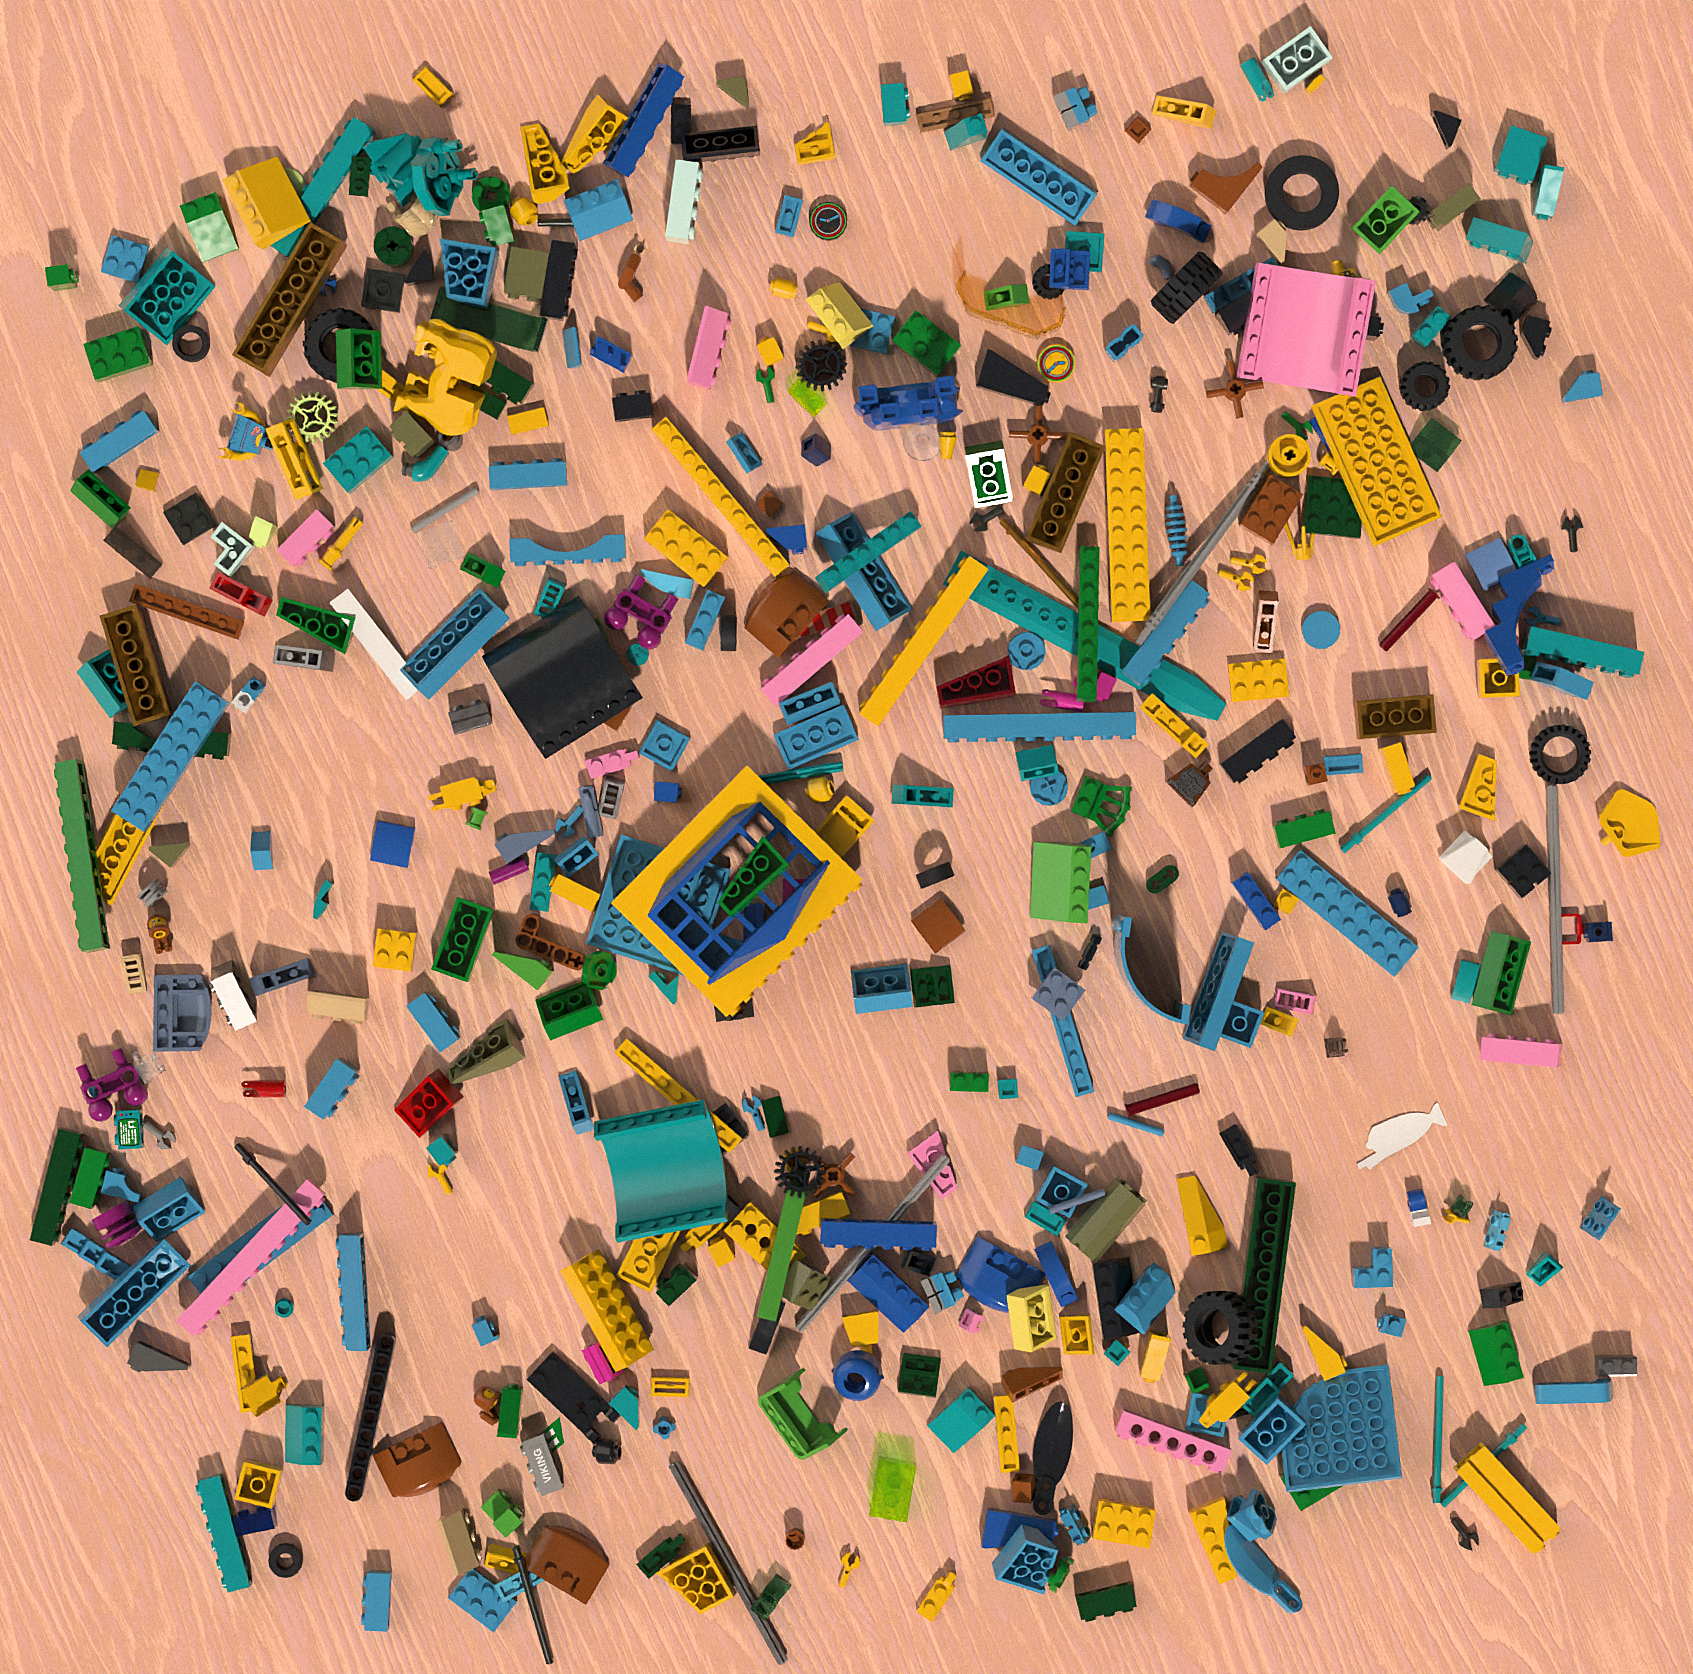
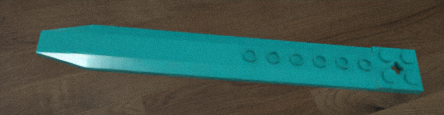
(1060, 627)

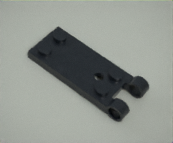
(564, 1391)

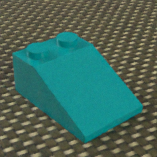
(961, 1419)

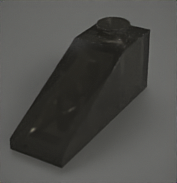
(132, 551)

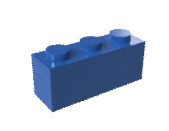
(1255, 901)

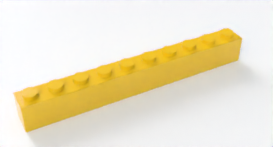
(720, 497)
(921, 644)

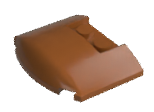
(784, 612)
(418, 1462)
(567, 1561)

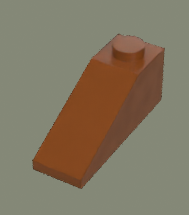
(1265, 621)
(1028, 1380)

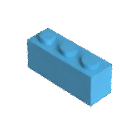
(705, 620)
(809, 703)
(433, 1021)
(377, 1600)

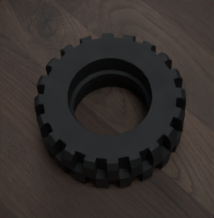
(1186, 287)
(317, 332)
(1505, 342)
(1199, 1327)

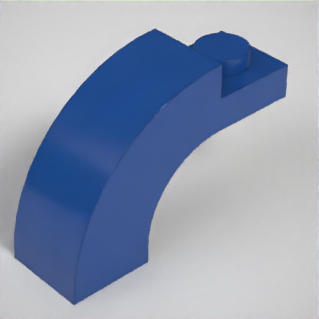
(1178, 219)
(1056, 1274)

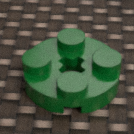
(488, 184)
(590, 970)
(1056, 1580)

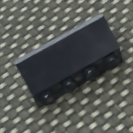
(720, 144)
(1112, 1282)

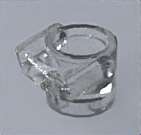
(148, 1065)

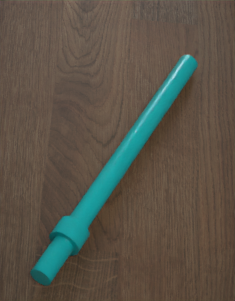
(1357, 838)
(1511, 1438)

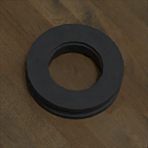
(1302, 165)

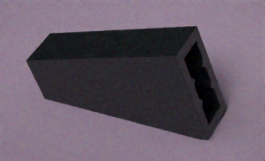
(1010, 381)

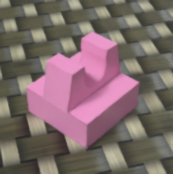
(970, 1321)

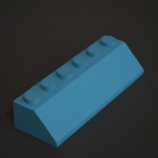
(871, 585)
(454, 643)
(354, 1291)

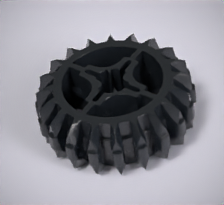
(807, 356)
(798, 1164)

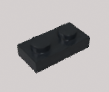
(680, 122)

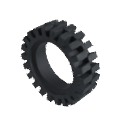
(1579, 767)

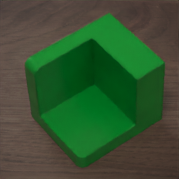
(1529, 665)
(1196, 1380)

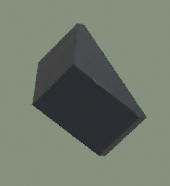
(1446, 126)
(421, 271)
(918, 1262)

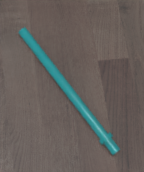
(1437, 1489)

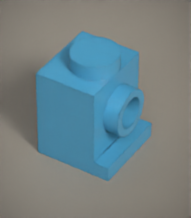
(484, 1330)

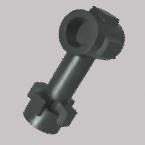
(1158, 383)

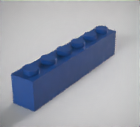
(643, 120)
(878, 1233)

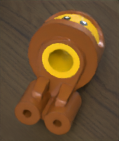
(159, 930)
(486, 1400)

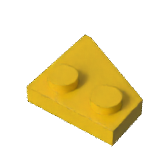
(816, 147)

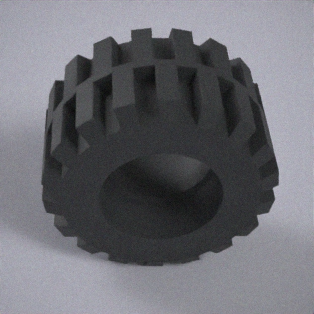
(1441, 386)

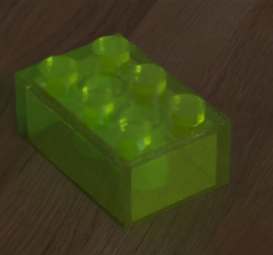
(892, 1489)

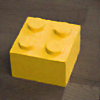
(1494, 682)
(395, 949)
(259, 1483)

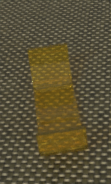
(1007, 324)

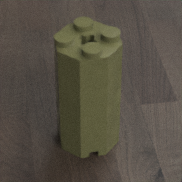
(1106, 1219)

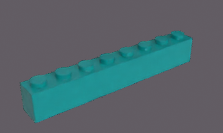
(328, 178)

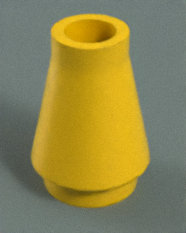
(948, 442)

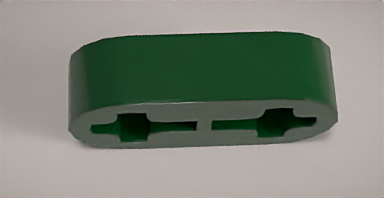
(1159, 875)

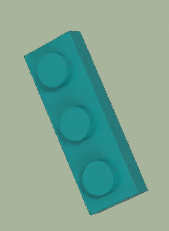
(542, 877)

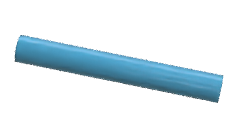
(1136, 1124)

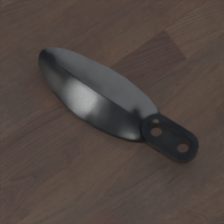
(1051, 1453)

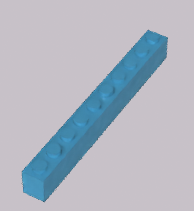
(1039, 725)

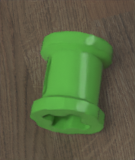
(476, 818)

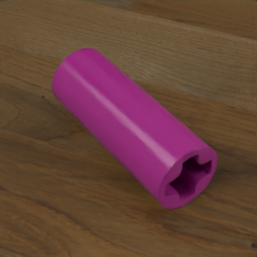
(508, 871)

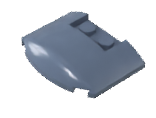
(180, 1013)

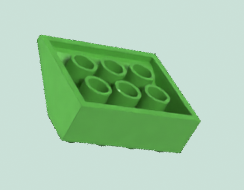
(1060, 881)

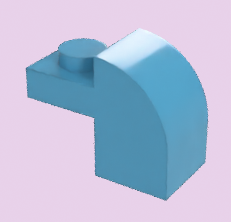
(1404, 300)

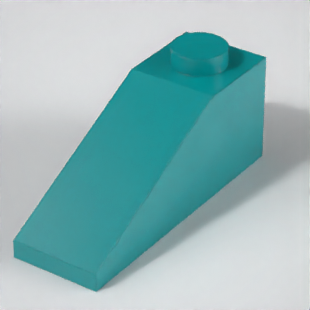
(922, 795)

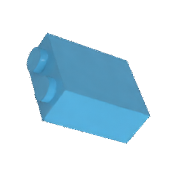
(1562, 680)

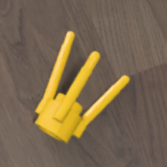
(1303, 550)

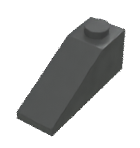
(149, 1358)

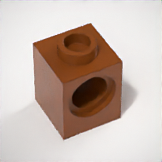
(1315, 774)

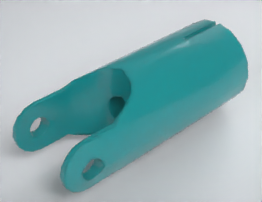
(1257, 79)

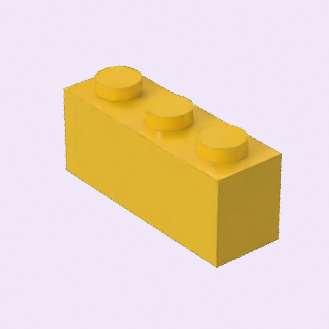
(828, 1207)

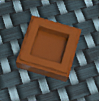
(1137, 130)
(769, 504)

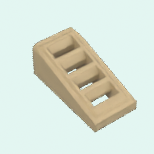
(138, 957)

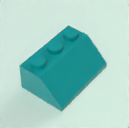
(103, 682)
(304, 1434)

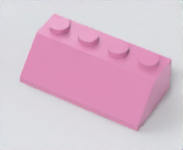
(707, 348)
(1462, 601)

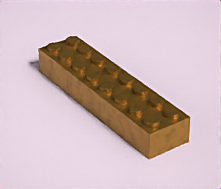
(289, 299)

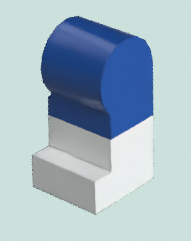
(1417, 1208)

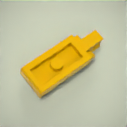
(698, 1236)
(937, 1596)

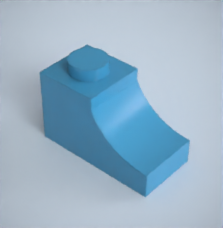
(117, 1185)

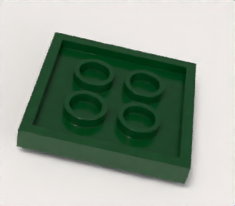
(1330, 509)

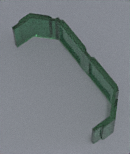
(493, 323)

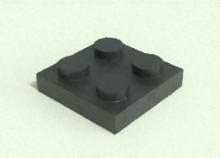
(383, 290)
(189, 519)

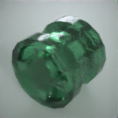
(1461, 1206)

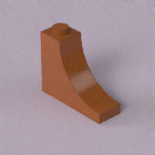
(1223, 191)

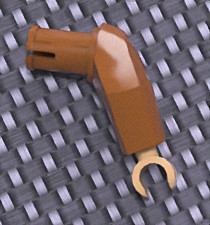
(628, 273)

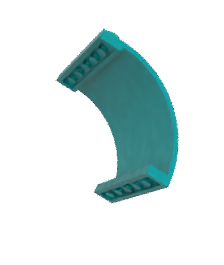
(664, 1170)

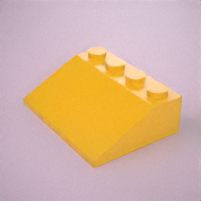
(266, 201)

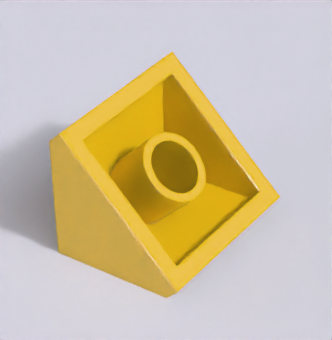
(1077, 1334)

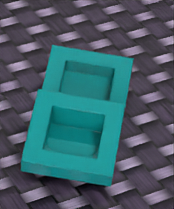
(320, 904)
(1465, 981)

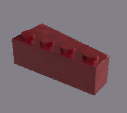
(980, 685)

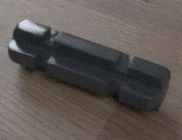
(1089, 952)

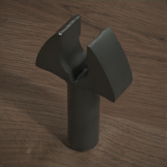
(987, 517)
(1572, 532)
(1463, 1532)

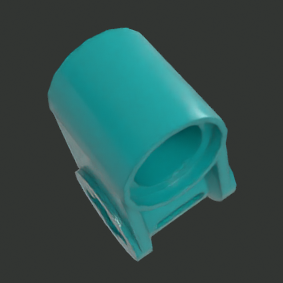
(1521, 553)

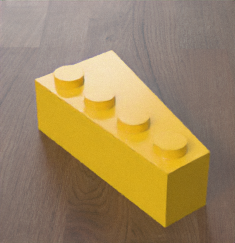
(1211, 1525)

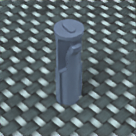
(590, 811)

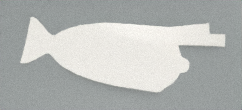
(1399, 1133)

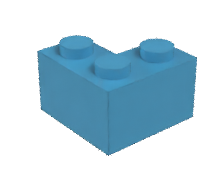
(1379, 1273)

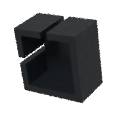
(1524, 870)

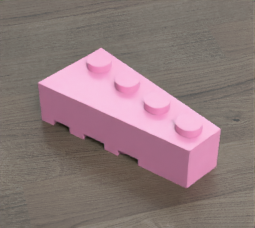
(1521, 1051)

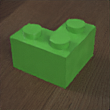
(503, 1512)

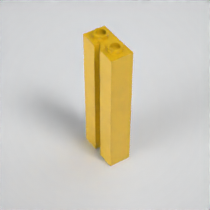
(1507, 1498)

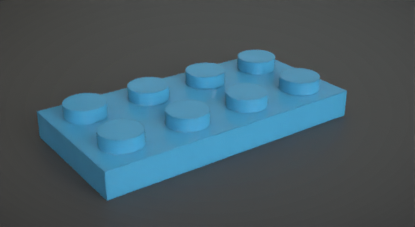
(816, 737)

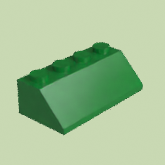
(1501, 973)

